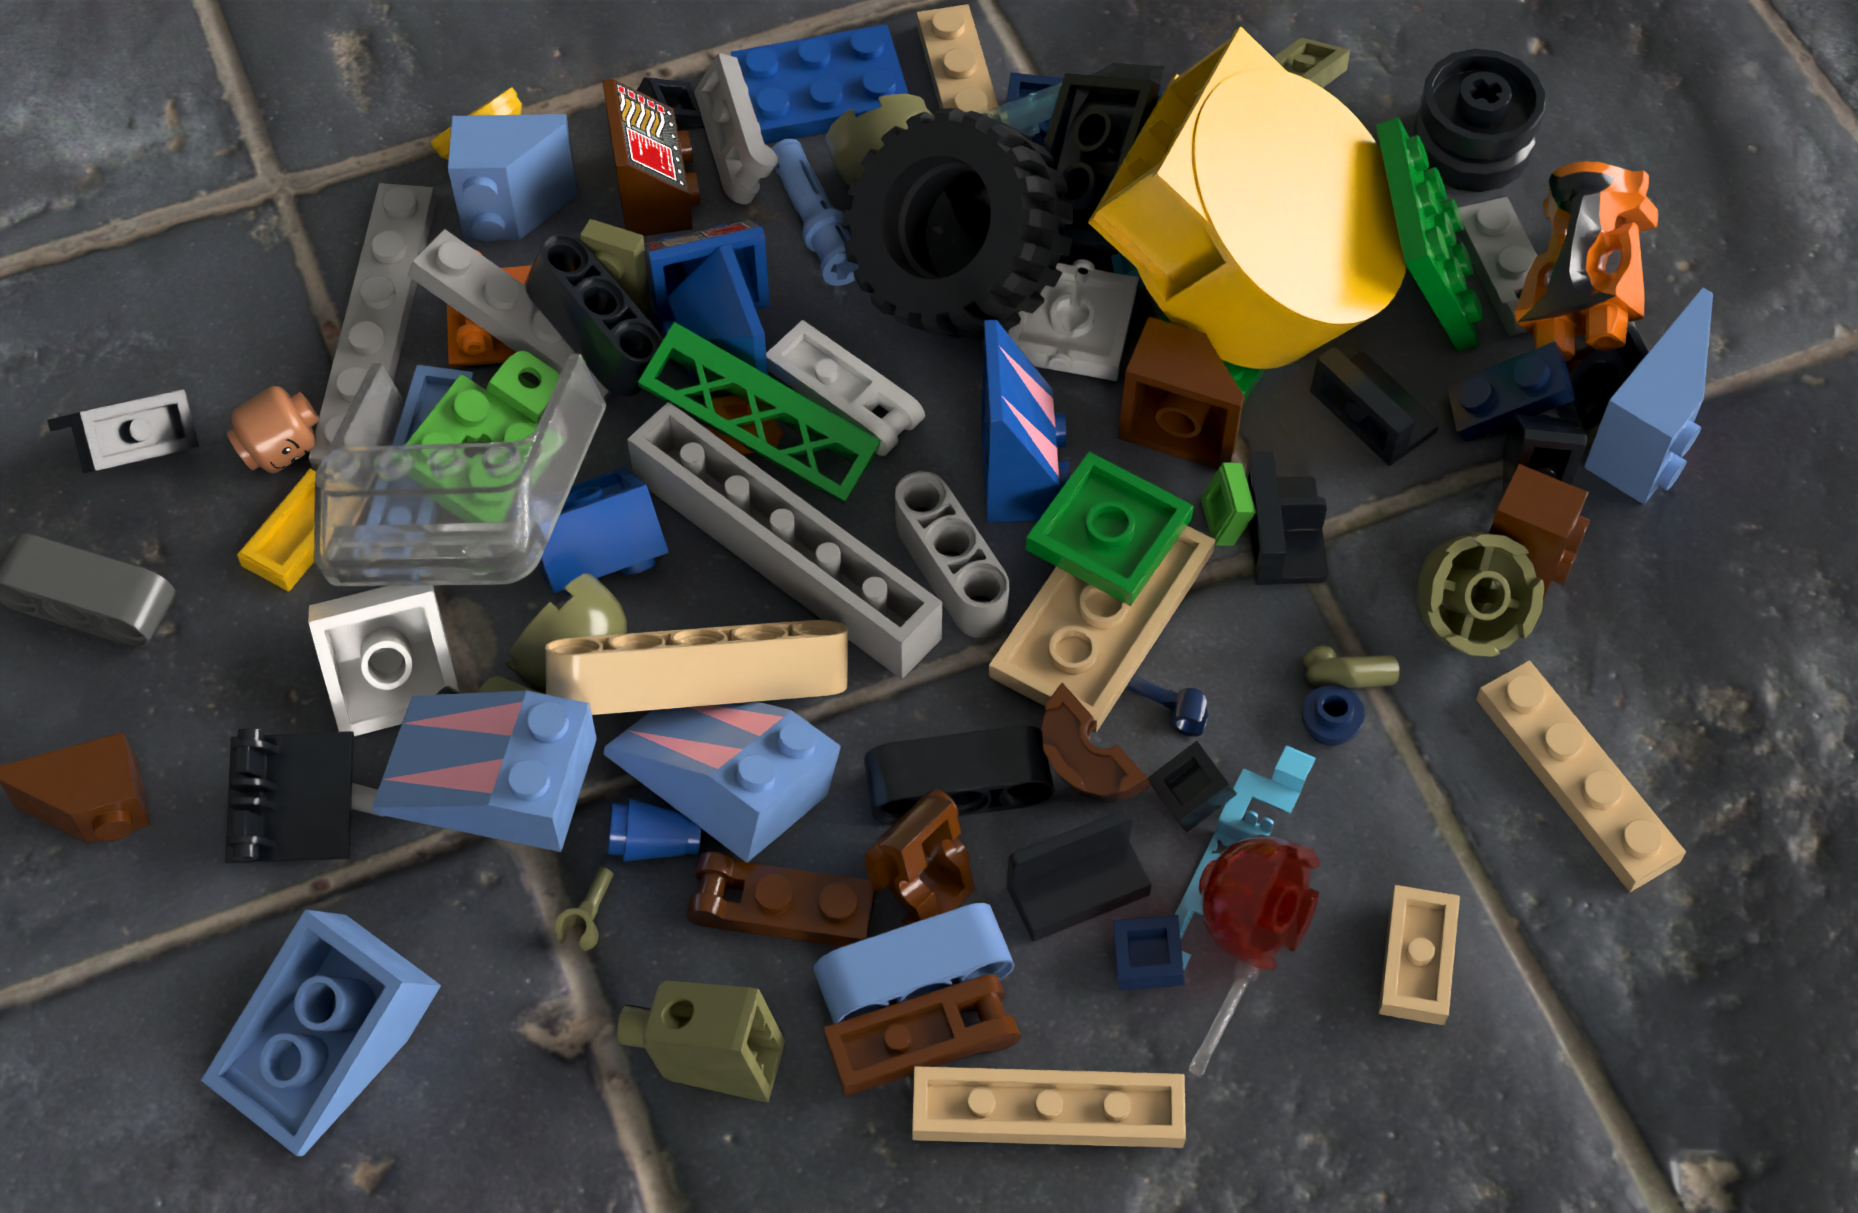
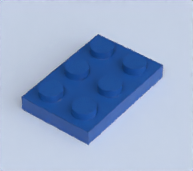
(813, 81)

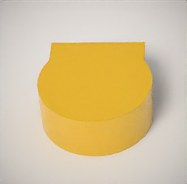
(1256, 209)

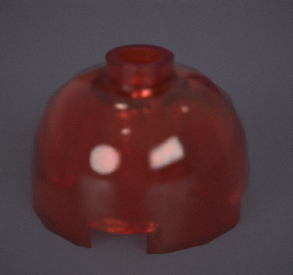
(1259, 898)

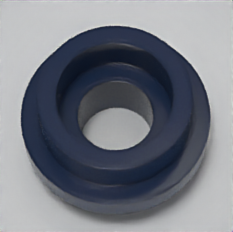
(1331, 729)

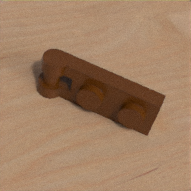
(781, 901)
(919, 1033)

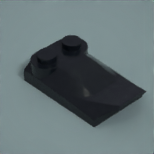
(1091, 136)

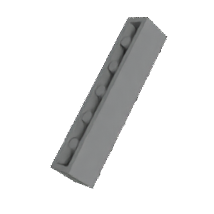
(786, 539)

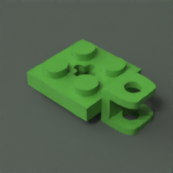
(501, 413)

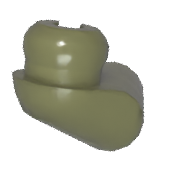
(1349, 672)

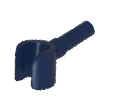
(1188, 705)

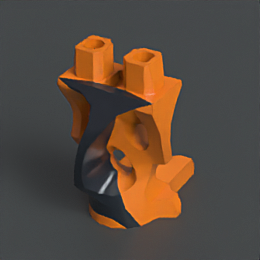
(1590, 215)

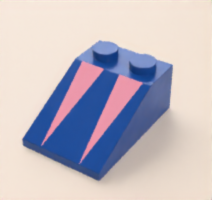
(1018, 433)

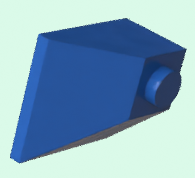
(719, 309)

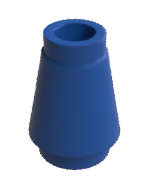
(650, 832)

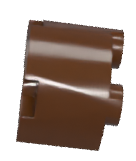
(1085, 768)
(923, 859)

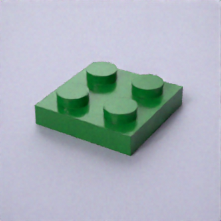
(1109, 528)

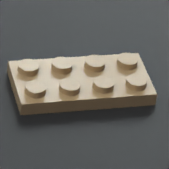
(1092, 638)

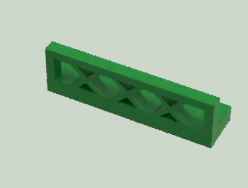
(772, 399)

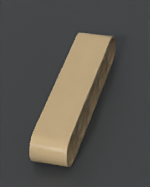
(700, 666)

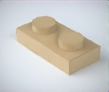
(1419, 955)

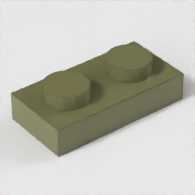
(1314, 60)
(623, 257)

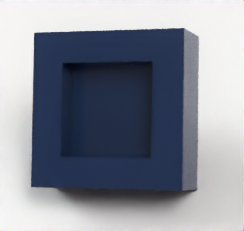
(1148, 952)

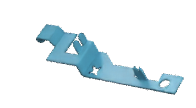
(1278, 792)

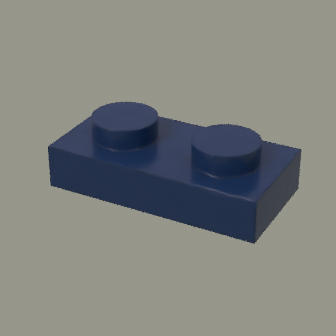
(1516, 386)

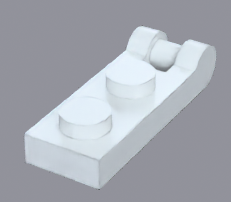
(843, 384)

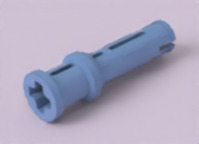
(822, 223)

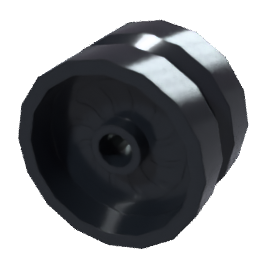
(1480, 118)

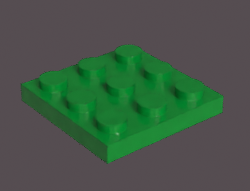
(1428, 234)

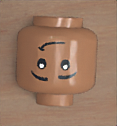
(273, 429)

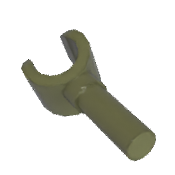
(585, 912)

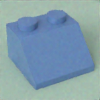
(509, 173)

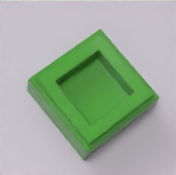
(1228, 504)

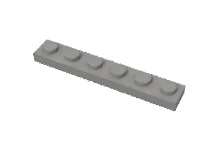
(378, 301)

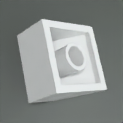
(380, 653)

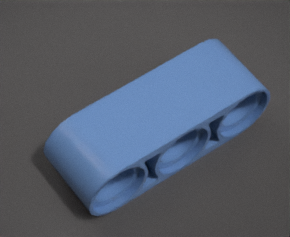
(913, 961)

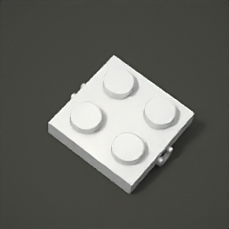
(1080, 322)

